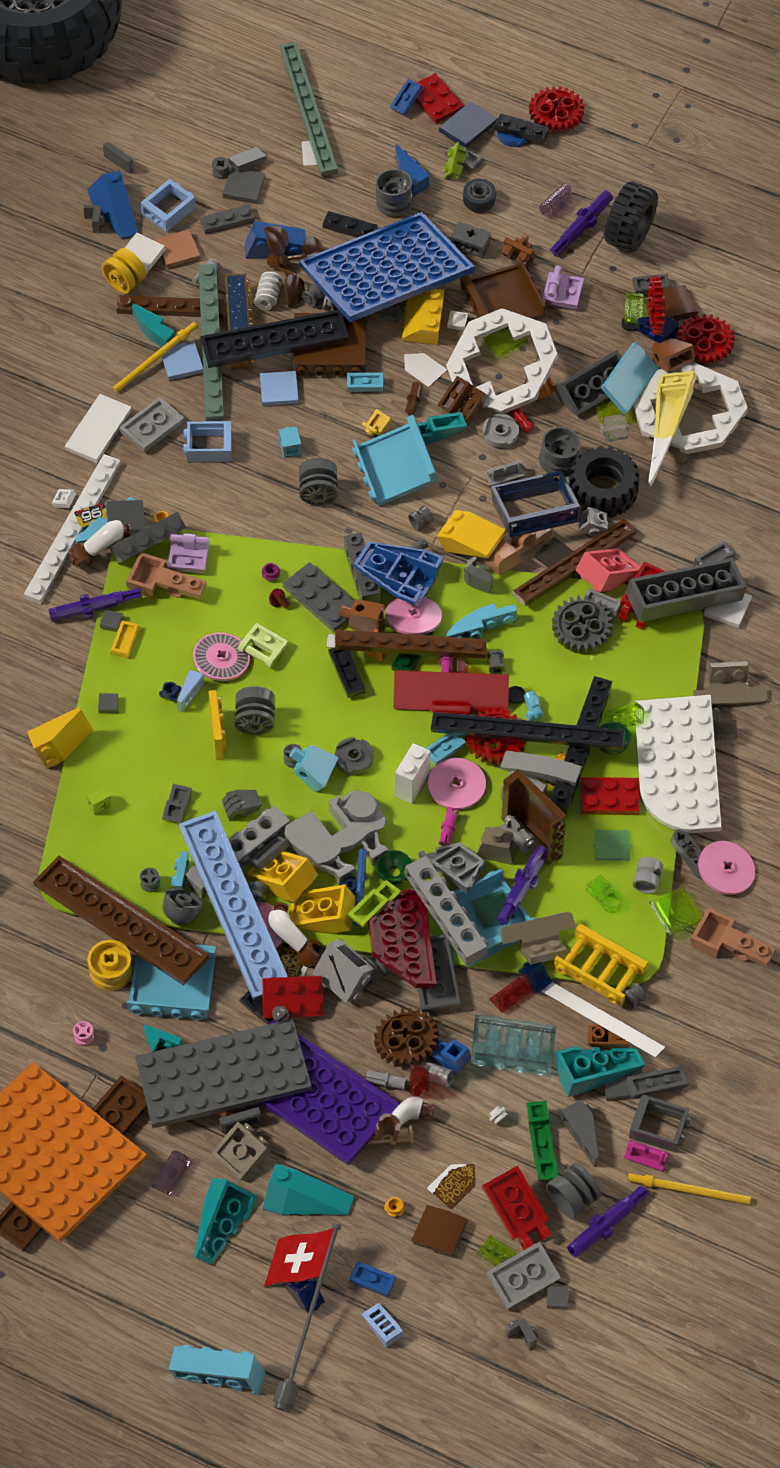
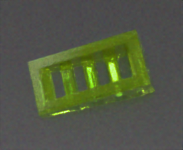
(634, 711)
(490, 1240)

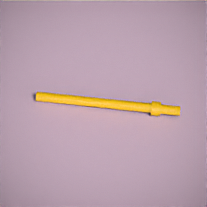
(180, 336)
(649, 1181)

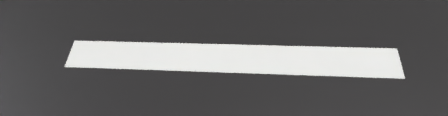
(603, 1019)

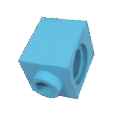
(290, 441)

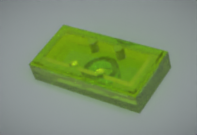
(633, 307)

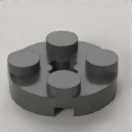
(357, 765)

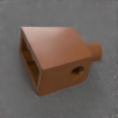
(672, 354)
(364, 615)

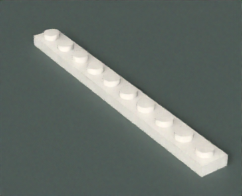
(66, 537)

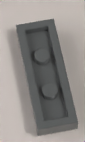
(227, 219)
(657, 1082)

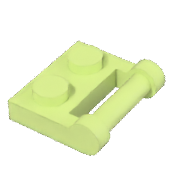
(265, 640)

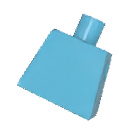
(313, 766)

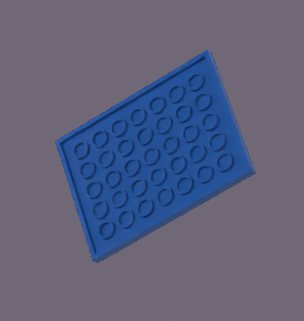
(386, 266)

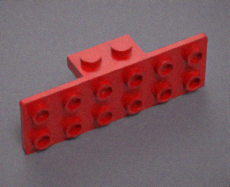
(450, 691)

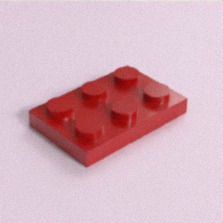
(437, 99)
(609, 795)
(298, 994)

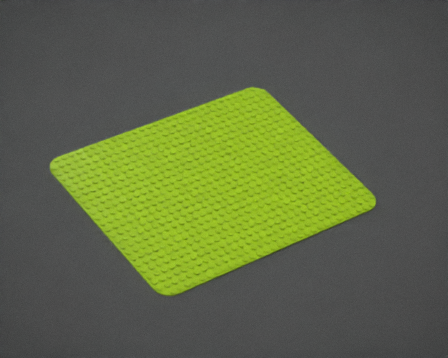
(155, 745)

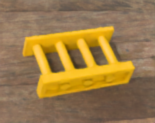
(605, 947)

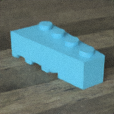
(217, 1367)

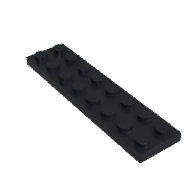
(274, 338)

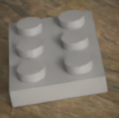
(151, 424)
(523, 1275)

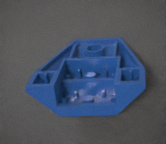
(400, 570)

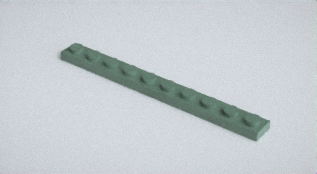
(308, 109)
(210, 325)

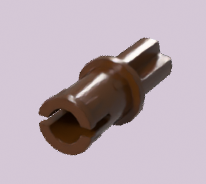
(414, 398)

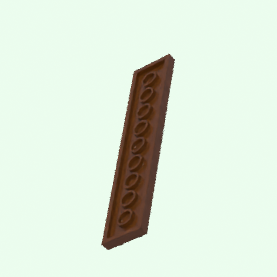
(121, 920)
(119, 1108)

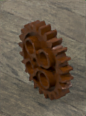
(406, 1037)

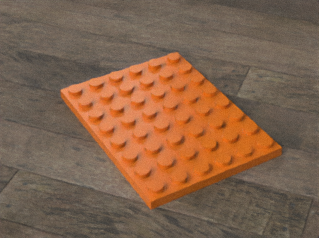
(58, 1153)

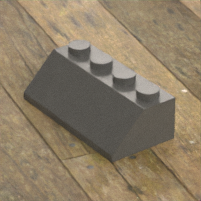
(584, 387)

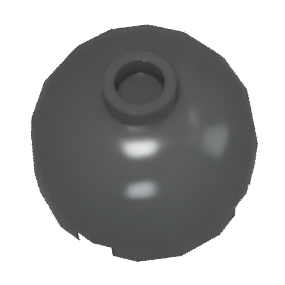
(180, 906)

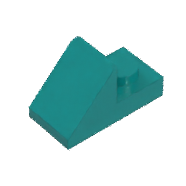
(157, 1038)

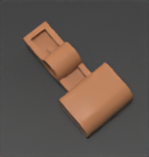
(508, 553)
(152, 572)
(717, 931)

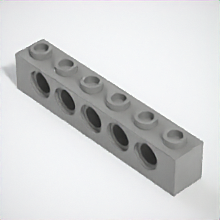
(254, 829)
(468, 951)

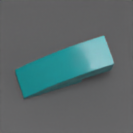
(152, 326)
(441, 427)

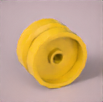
(123, 270)
(110, 965)

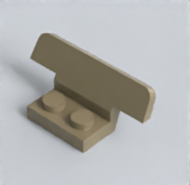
(730, 686)
(539, 936)

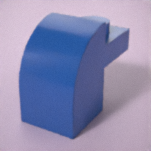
(451, 1055)

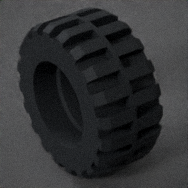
(631, 216)
(606, 463)

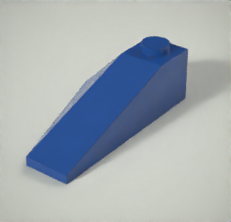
(112, 196)

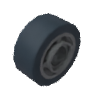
(479, 195)

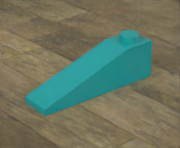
(590, 1068)
(299, 1193)
(222, 1213)

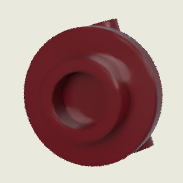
(277, 598)

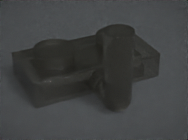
(723, 729)

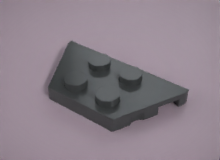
(457, 864)

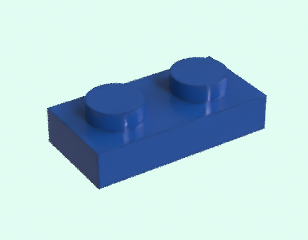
(406, 97)
(372, 1279)

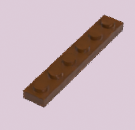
(164, 305)

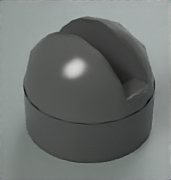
(279, 1014)

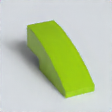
(373, 903)

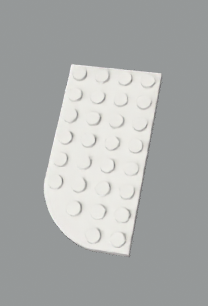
(679, 763)

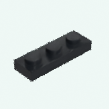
(521, 128)
(347, 225)
(347, 672)

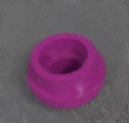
(270, 567)

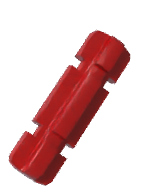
(522, 420)

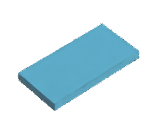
(629, 377)

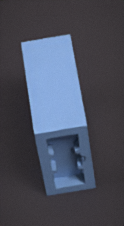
(160, 218)
(208, 428)

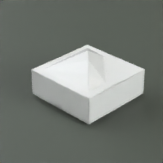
(457, 320)
(63, 498)

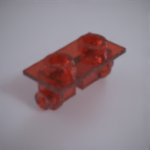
(511, 994)
(419, 1080)

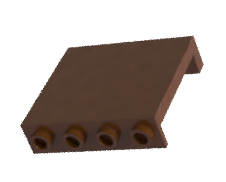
(506, 289)
(334, 358)
(535, 812)

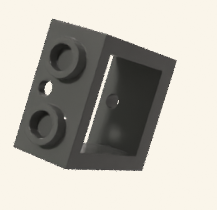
(664, 1108)

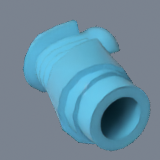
(534, 710)

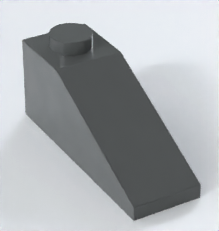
(580, 1124)

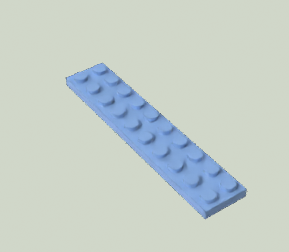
(232, 901)

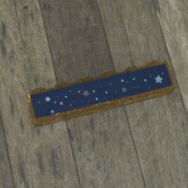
(237, 308)

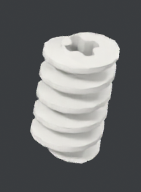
(268, 290)

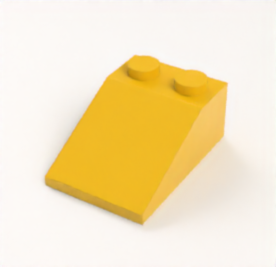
(470, 535)
(60, 737)
(285, 875)
(323, 909)

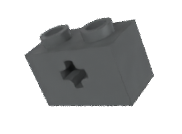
(471, 239)

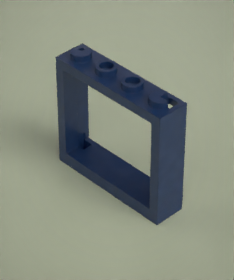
(538, 520)

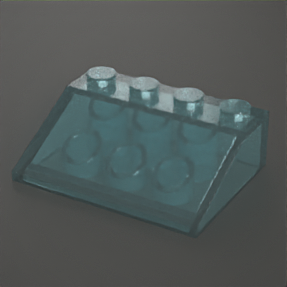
(513, 1044)

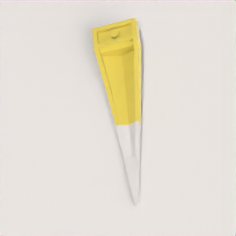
(672, 398)

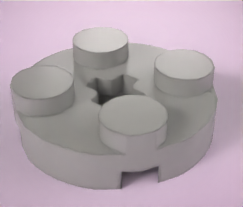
(500, 440)

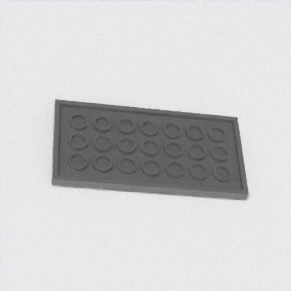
(223, 1073)

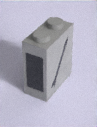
(343, 971)

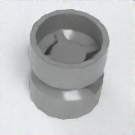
(647, 875)

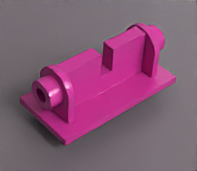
(646, 1155)

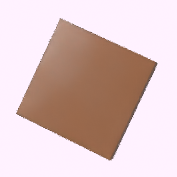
(179, 248)

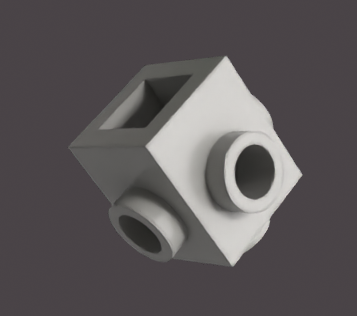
(593, 522)

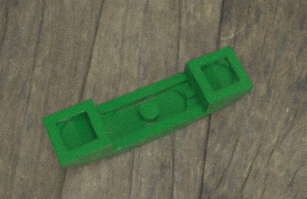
(541, 1140)

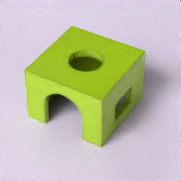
(96, 798)

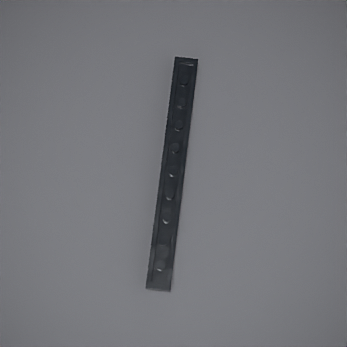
(528, 731)

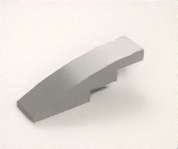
(541, 767)

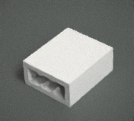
(412, 773)

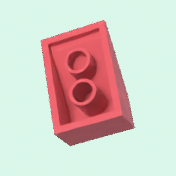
(606, 568)

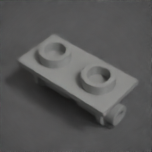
(504, 473)
(524, 839)

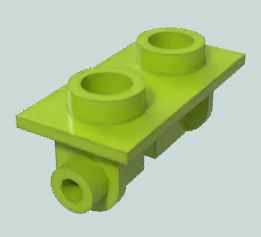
(455, 155)

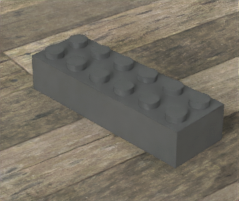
(686, 589)

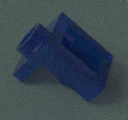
(536, 975)

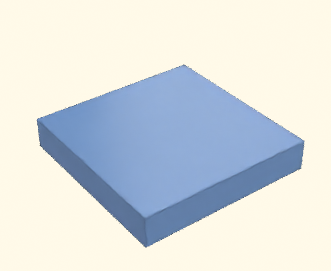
(182, 361)
(279, 388)

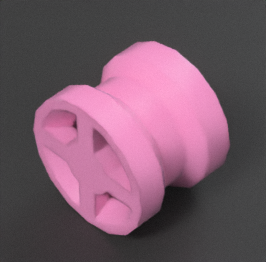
(83, 1028)

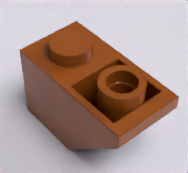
(605, 1039)

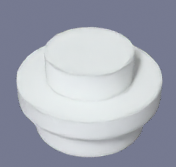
(498, 1114)

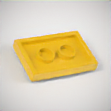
(217, 724)

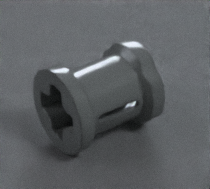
(496, 662)

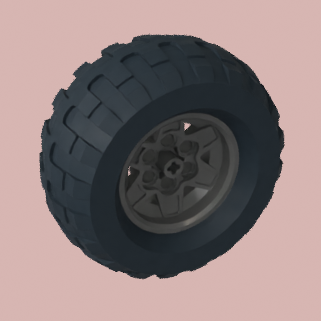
(54, 37)

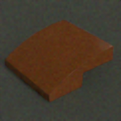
(679, 302)
(462, 398)
(439, 1230)

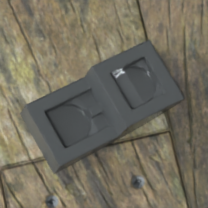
(177, 803)

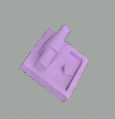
(563, 289)
(188, 553)

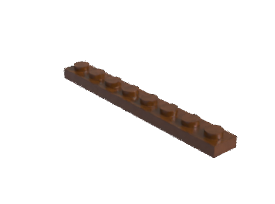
(566, 566)
(410, 644)

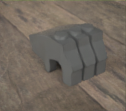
(477, 577)
(241, 803)

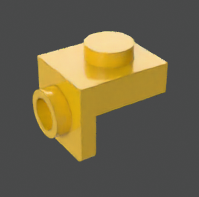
(377, 423)

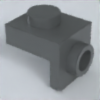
(95, 213)
(527, 1334)

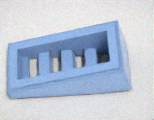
(191, 686)
(388, 1339)

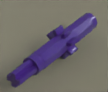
(585, 219)
(89, 605)
(524, 881)
(603, 1225)

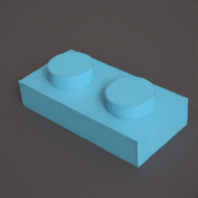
(364, 382)
(445, 747)
(181, 866)

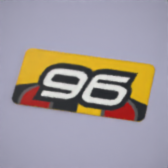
(87, 515)

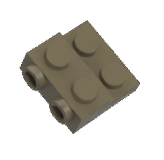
(241, 1150)

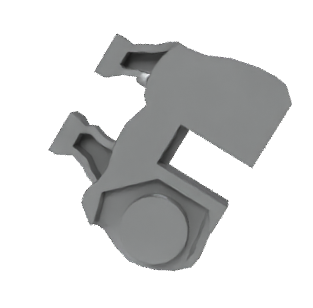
(359, 818)

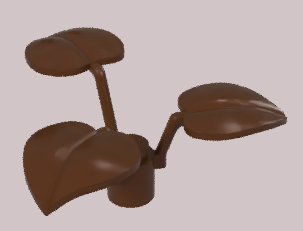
(277, 241)

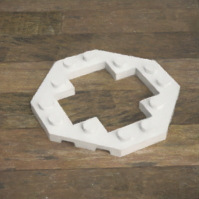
(519, 327)
(724, 423)

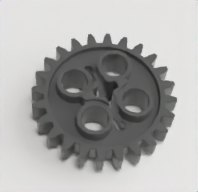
(582, 624)

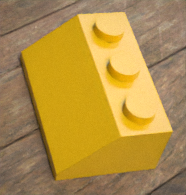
(424, 317)

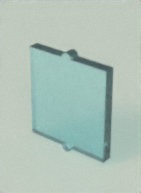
(611, 844)

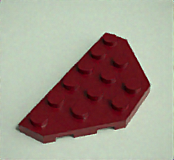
(403, 939)

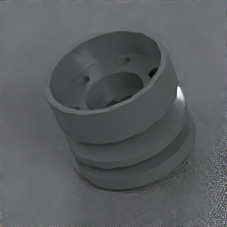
(394, 192)
(559, 450)
(318, 481)
(254, 710)
(573, 1190)

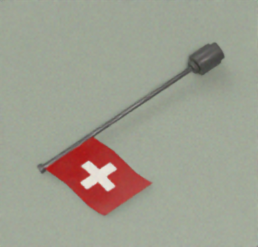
(299, 1260)

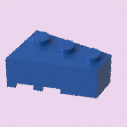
(257, 246)

